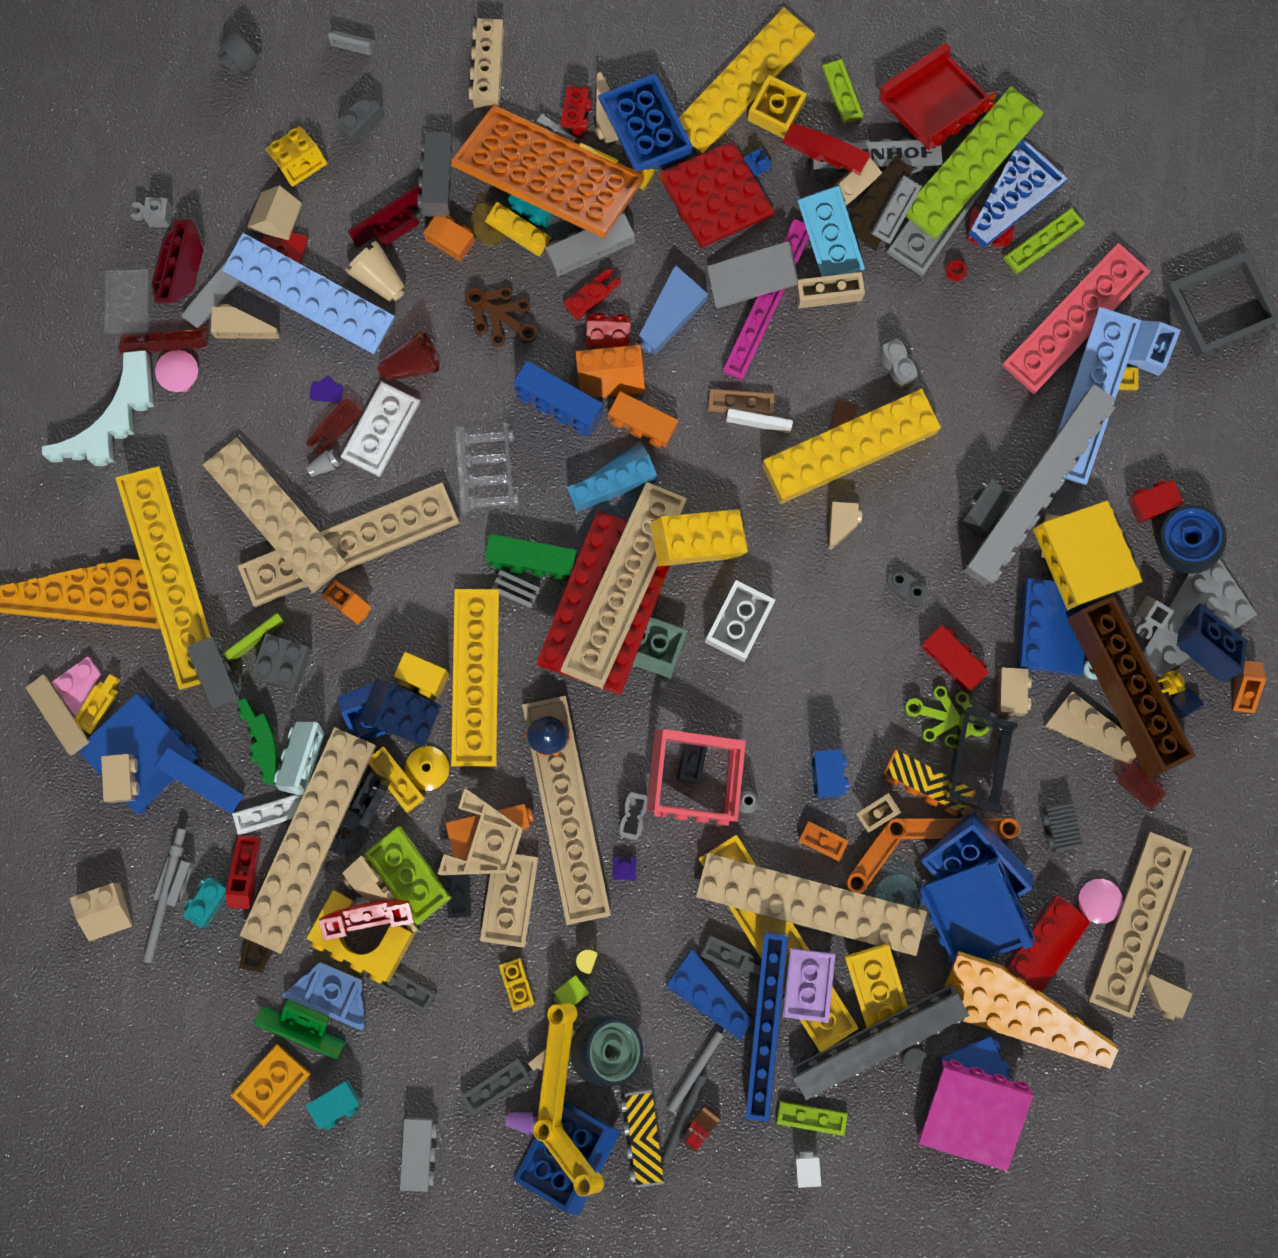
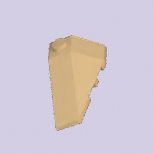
(367, 882)

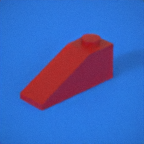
(243, 873)

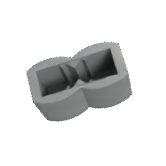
(895, 360)
(632, 823)

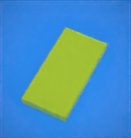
(408, 874)

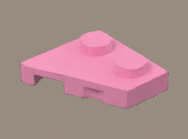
(77, 684)

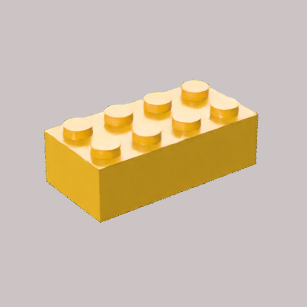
(698, 537)

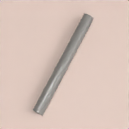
(695, 1071)

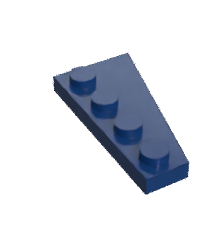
(704, 991)

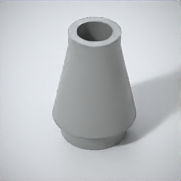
(323, 463)
(748, 808)

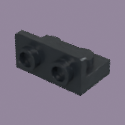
(370, 797)

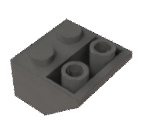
(989, 503)

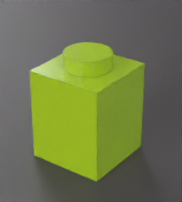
(571, 992)

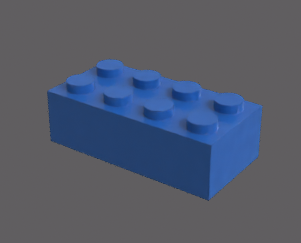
(558, 399)

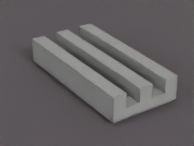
(519, 581)

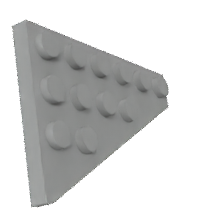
(1216, 592)

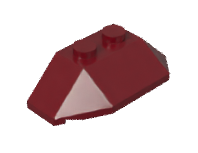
(177, 263)

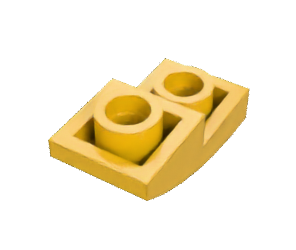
(516, 984)

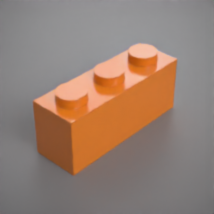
(642, 420)

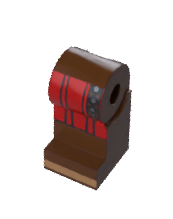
(700, 1127)

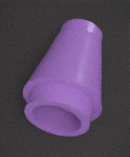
(521, 1121)

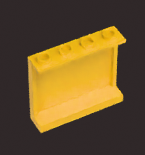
(1087, 554)

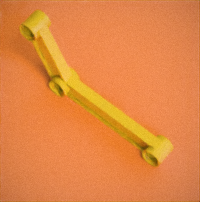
(552, 1102)

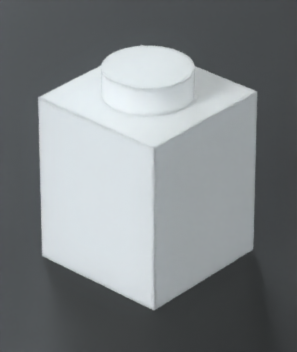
(807, 1170)

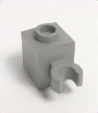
(156, 212)
(1153, 614)

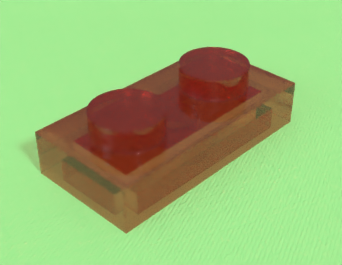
(1141, 787)

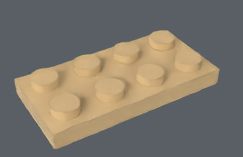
(510, 903)

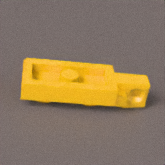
(97, 704)

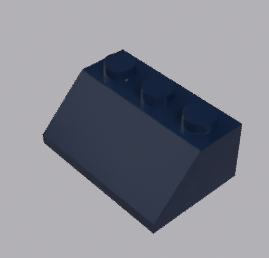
(1212, 644)

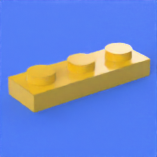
(517, 229)
(400, 785)

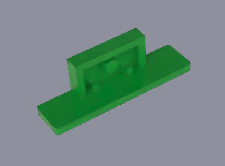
(302, 1027)

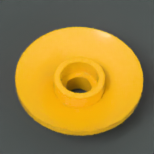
(438, 768)

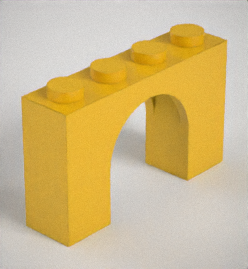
(380, 962)

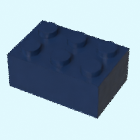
(400, 712)

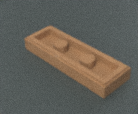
(748, 401)

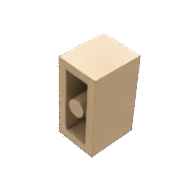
(1013, 691)
(119, 778)

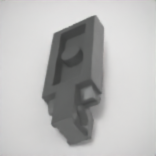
(729, 957)

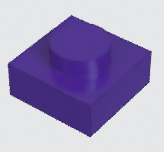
(624, 868)

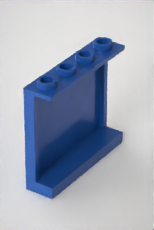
(145, 735)
(977, 912)

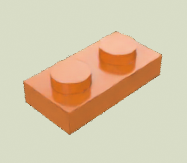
(823, 841)

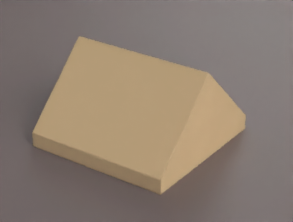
(275, 213)

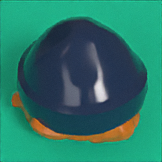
(547, 736)

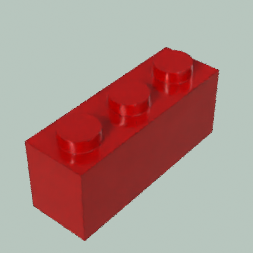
(955, 658)

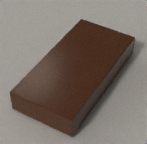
(843, 413)

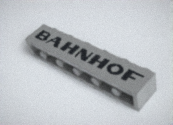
(883, 152)

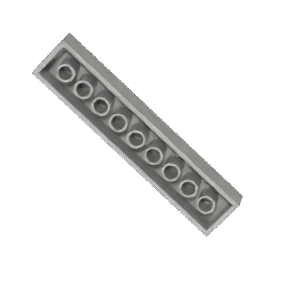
(1041, 482)

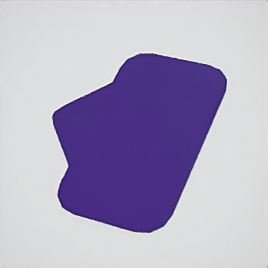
(326, 391)

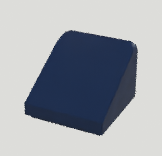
(1186, 702)

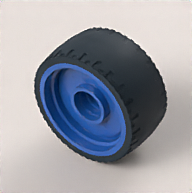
(1195, 523)

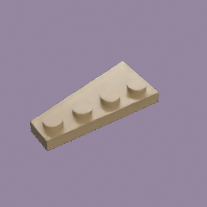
(1087, 725)

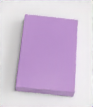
(809, 985)

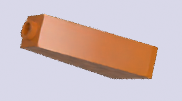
(462, 831)

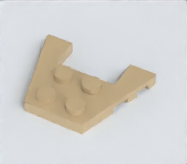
(492, 845)

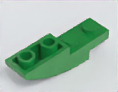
(265, 749)

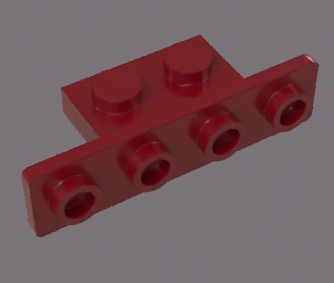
(390, 221)

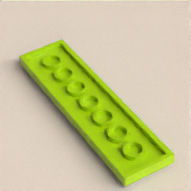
(973, 162)

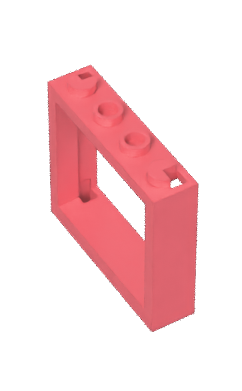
(733, 784)

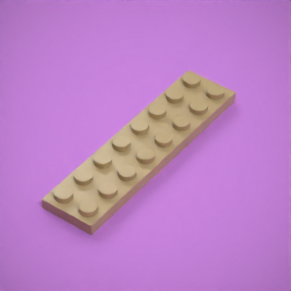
(275, 515)
(1139, 925)

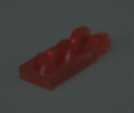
(335, 425)

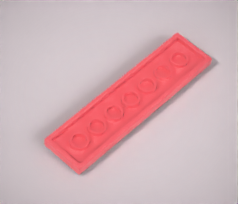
(1074, 317)

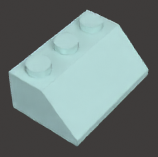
(299, 757)

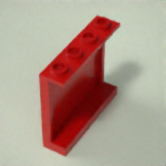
(935, 97)

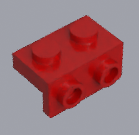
(575, 109)
(608, 331)

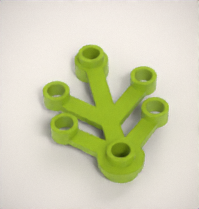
(950, 717)

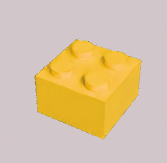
(776, 106)
(422, 676)

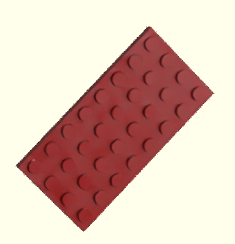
(579, 593)

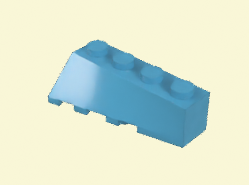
(616, 478)

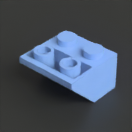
(1153, 346)

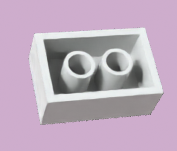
(740, 621)

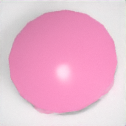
(176, 371)
(1100, 901)

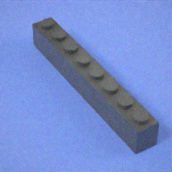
(879, 1042)

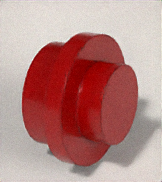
(956, 270)

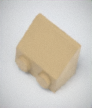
(101, 911)

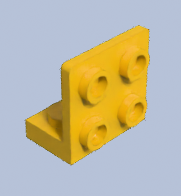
(296, 155)

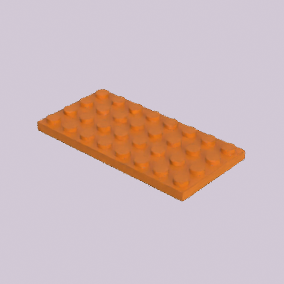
(548, 171)

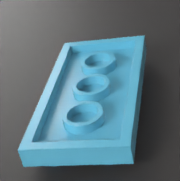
(831, 232)

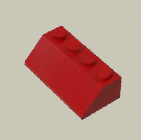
(1055, 934)

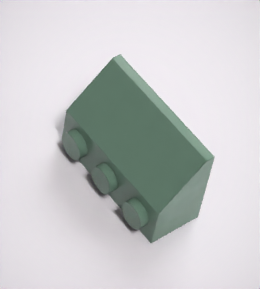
(660, 647)

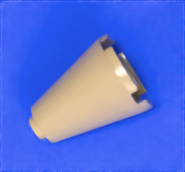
(377, 273)

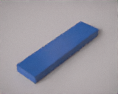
(199, 780)

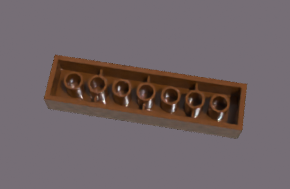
(1131, 687)

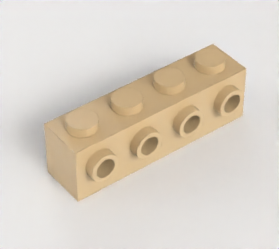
(488, 63)

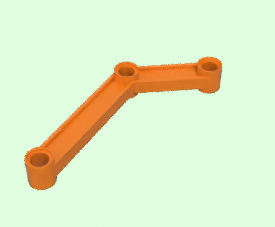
(913, 829)

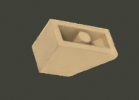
(842, 521)
(878, 812)
(1168, 997)

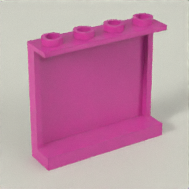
(976, 1115)

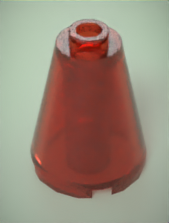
(410, 359)

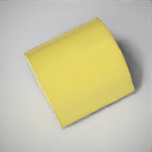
(586, 960)

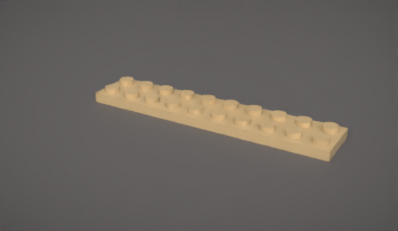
(357, 541)
(620, 590)
(569, 821)
(308, 840)
(811, 904)

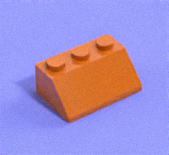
(611, 371)

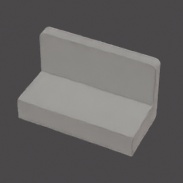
(179, 883)

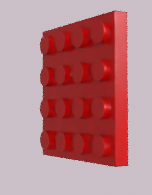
(716, 194)

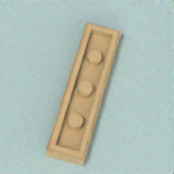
(57, 715)

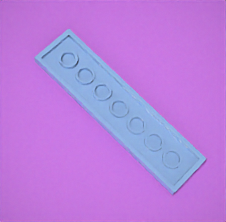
(308, 293)
(1104, 366)

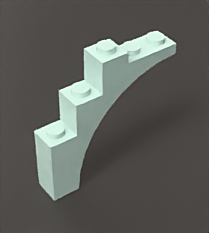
(97, 441)

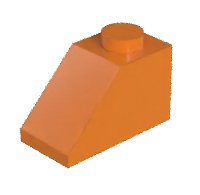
(346, 602)
(1248, 687)

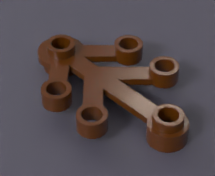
(498, 313)

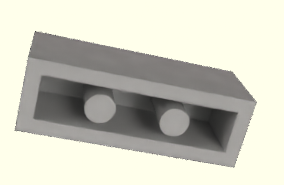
(418, 1154)

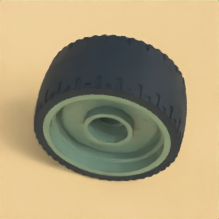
(606, 1051)

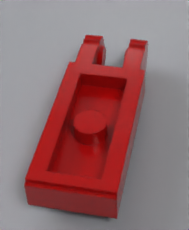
(591, 295)

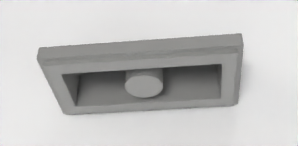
(351, 42)

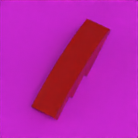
(826, 148)

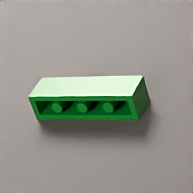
(530, 556)

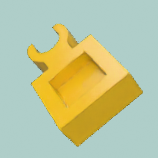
(1172, 682)

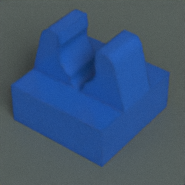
(758, 162)

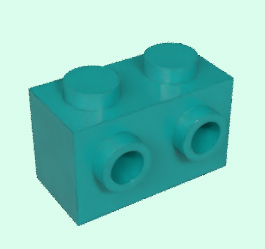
(535, 214)
(206, 903)
(333, 1105)

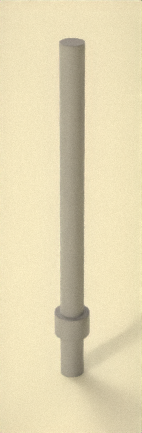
(175, 852)

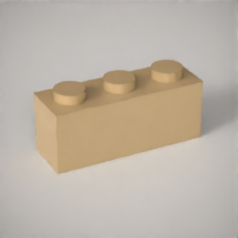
(829, 290)

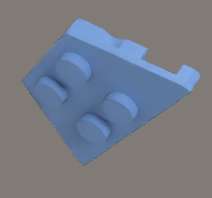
(331, 994)

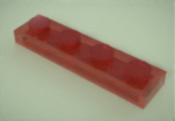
(164, 341)

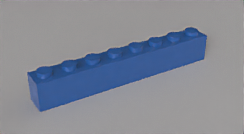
(767, 1026)

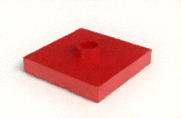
(292, 248)

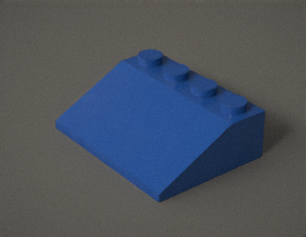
(646, 124)
(1045, 634)
(971, 844)
(546, 1177)

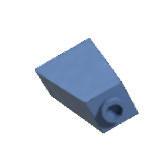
(672, 310)

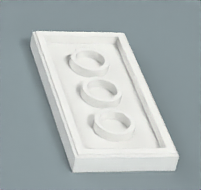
(380, 429)

